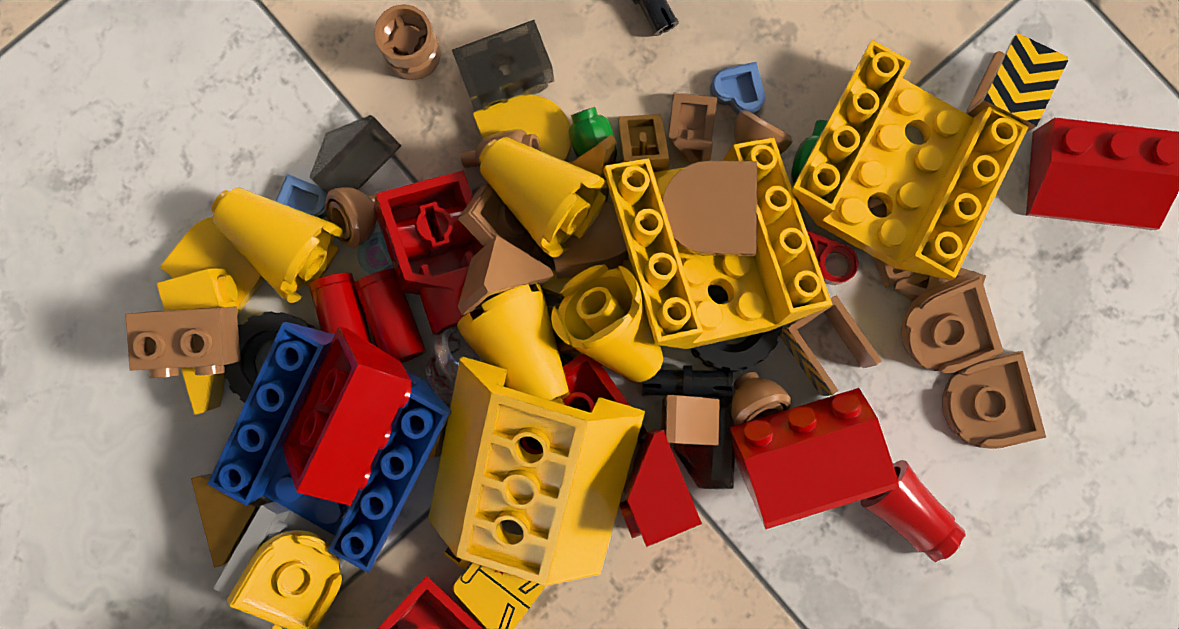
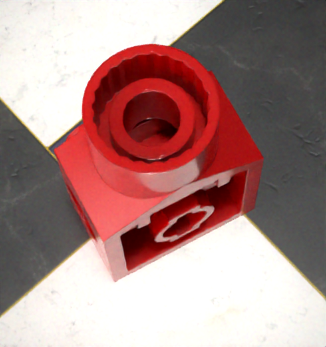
(430, 243)

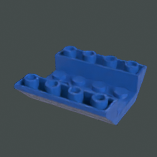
(257, 466)

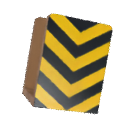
(1020, 81)
(849, 333)

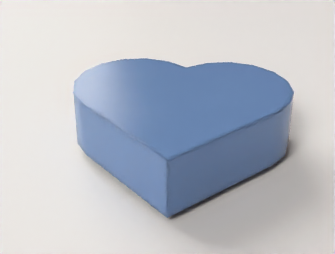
(739, 87)
(302, 196)

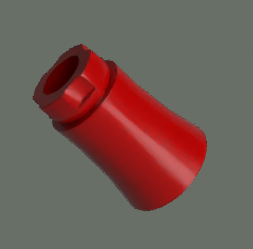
(917, 515)

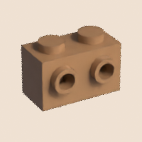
(182, 340)

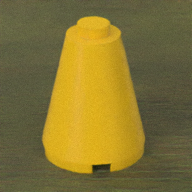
(543, 192)
(277, 240)
(608, 322)
(520, 338)

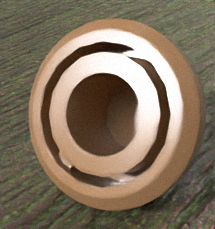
(753, 128)
(353, 213)
(757, 398)

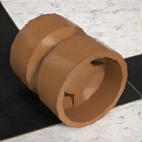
(407, 41)

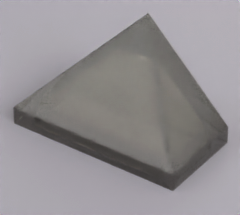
(353, 154)
(712, 464)

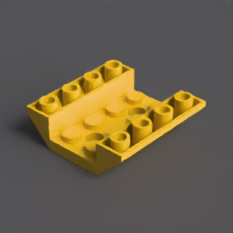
(930, 190)
(762, 289)
(558, 497)

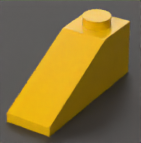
(193, 291)

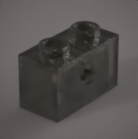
(516, 47)

